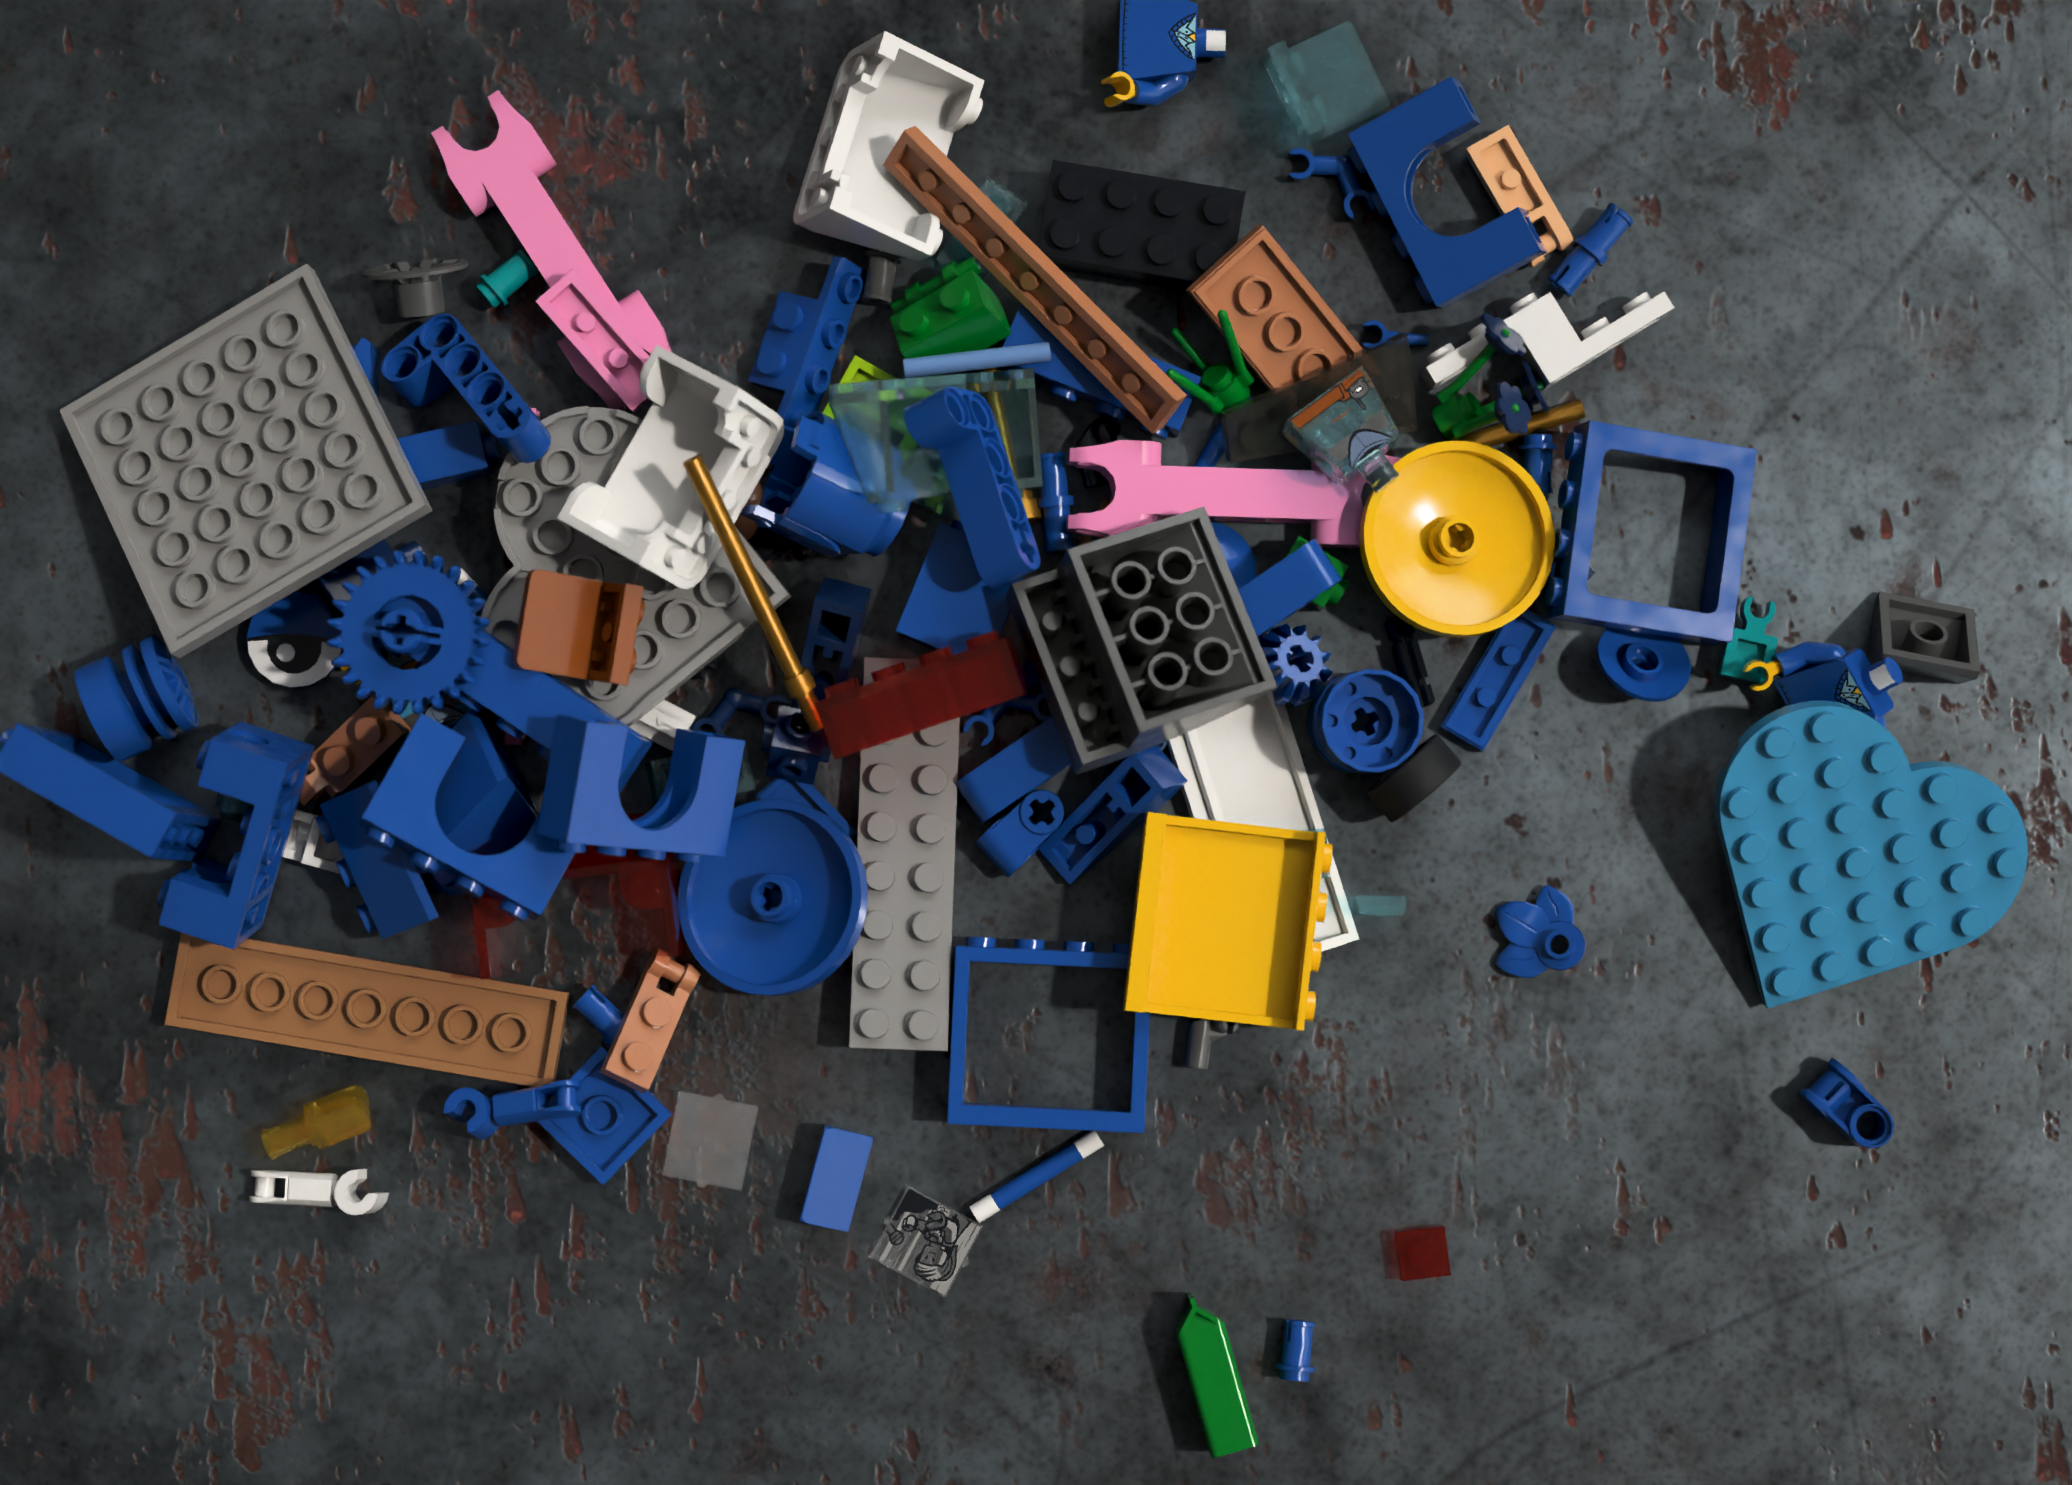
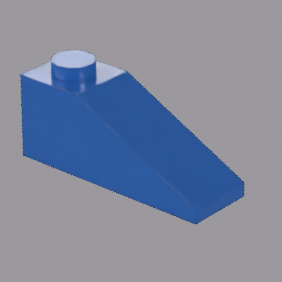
(1112, 812)

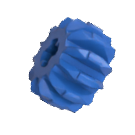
(1295, 664)

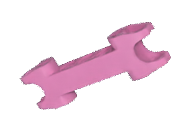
(507, 177)
(1153, 492)

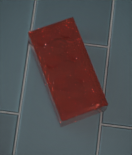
(922, 697)

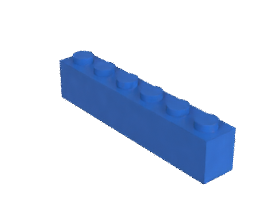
(521, 697)

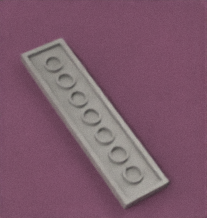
(909, 867)

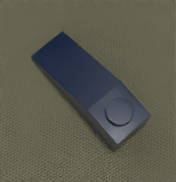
(834, 633)

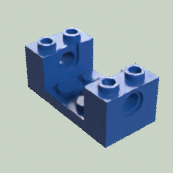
(232, 901)

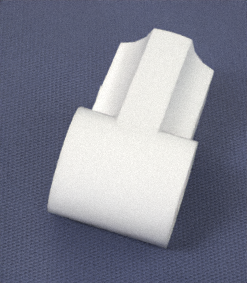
(662, 722)

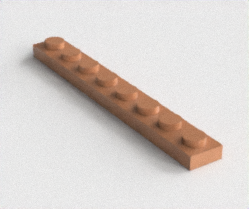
(1034, 279)

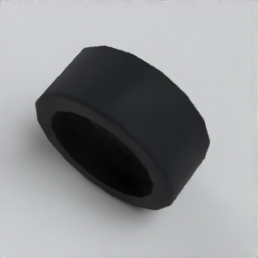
(1414, 779)

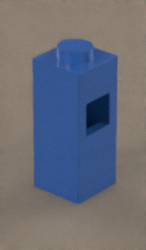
(451, 454)

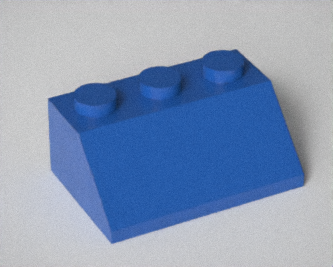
(385, 877)

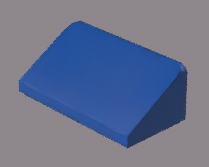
(836, 1178)

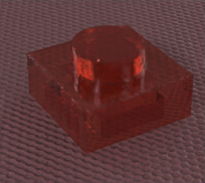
(1422, 1252)

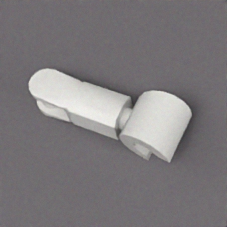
(317, 1190)

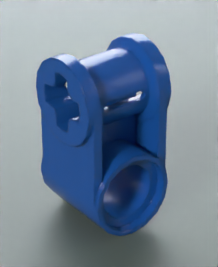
(1016, 836)
(1846, 1104)

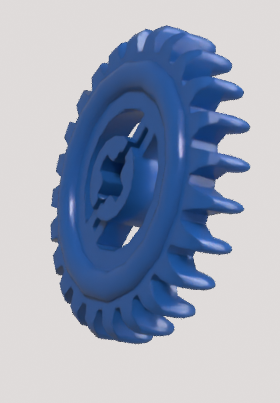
(361, 628)

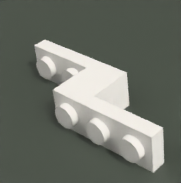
(1550, 339)

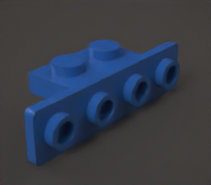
(806, 339)

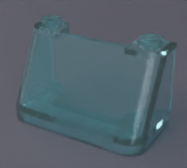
(900, 470)

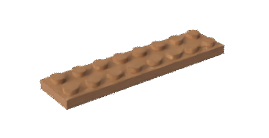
(369, 1009)

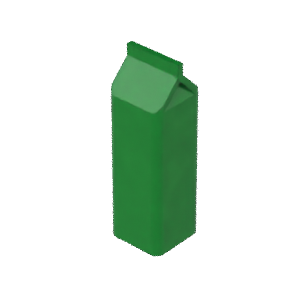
(1214, 1381)

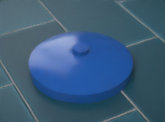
(778, 903)

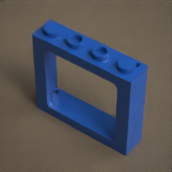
(1578, 498)

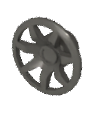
(416, 289)

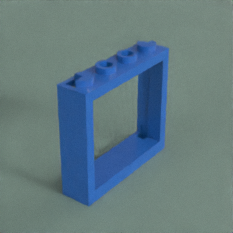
(106, 793)
(1028, 1116)

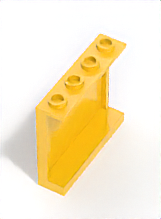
(1226, 921)

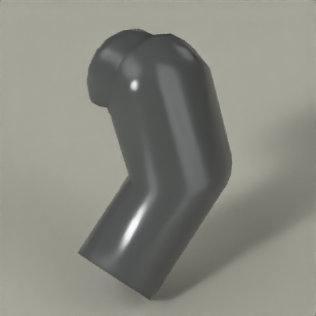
(1201, 1036)

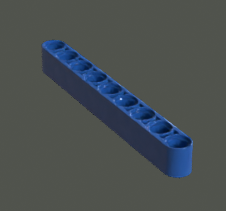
(1041, 751)

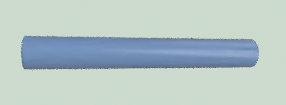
(977, 359)

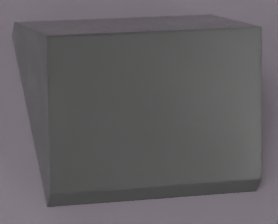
(1925, 638)

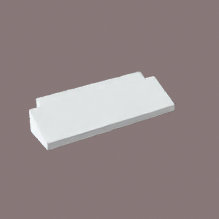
(1253, 774)

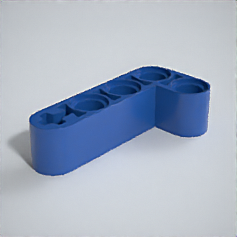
(446, 355)
(980, 480)

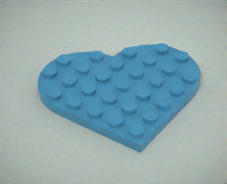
(1854, 854)

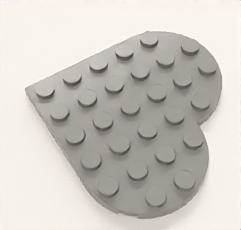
(679, 626)

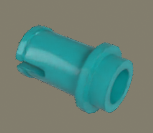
(506, 279)

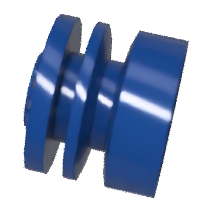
(147, 693)
(1392, 729)

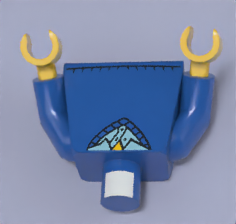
(1159, 50)
(1831, 674)

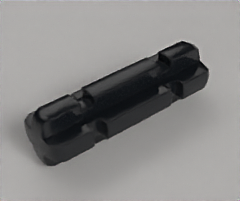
(1409, 659)

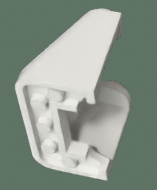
(874, 99)
(649, 501)

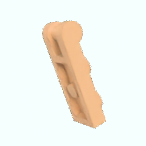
(1514, 184)

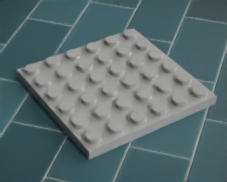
(244, 461)

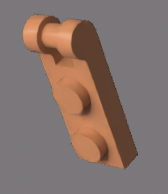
(649, 1022)

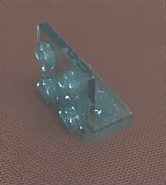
(1326, 83)

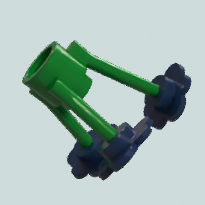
(1463, 413)

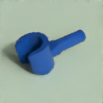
(1414, 339)

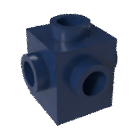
(794, 747)

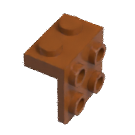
(578, 627)

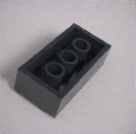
(1136, 225)

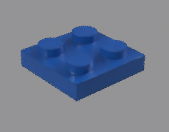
(612, 1120)

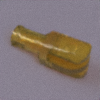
(322, 1123)

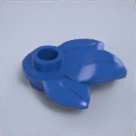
(1532, 931)

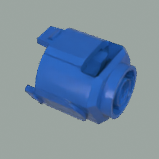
(817, 495)

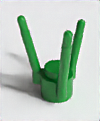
(1222, 384)

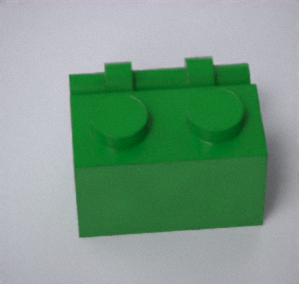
(949, 313)

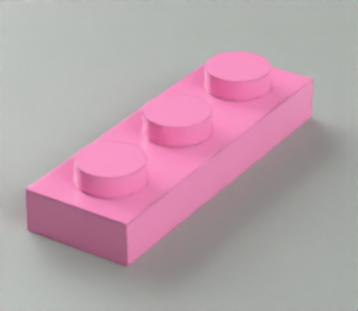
(597, 336)

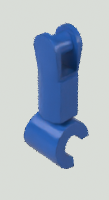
(511, 1107)

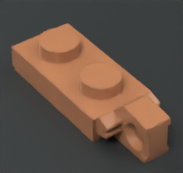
(353, 751)

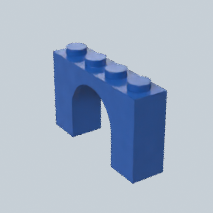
(1391, 153)
(584, 802)
(406, 816)

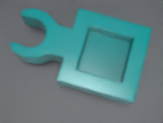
(1748, 645)

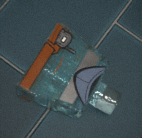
(1347, 432)

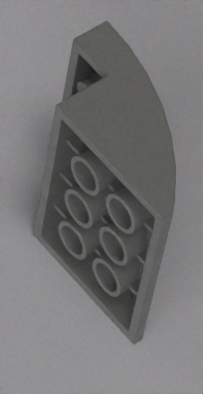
(1139, 639)

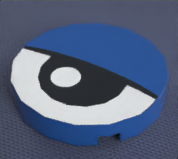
(291, 640)

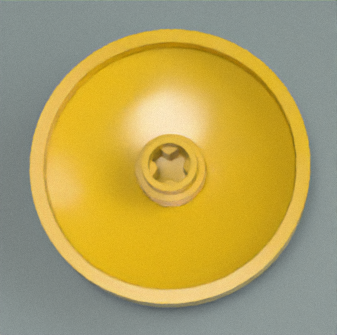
(1457, 539)

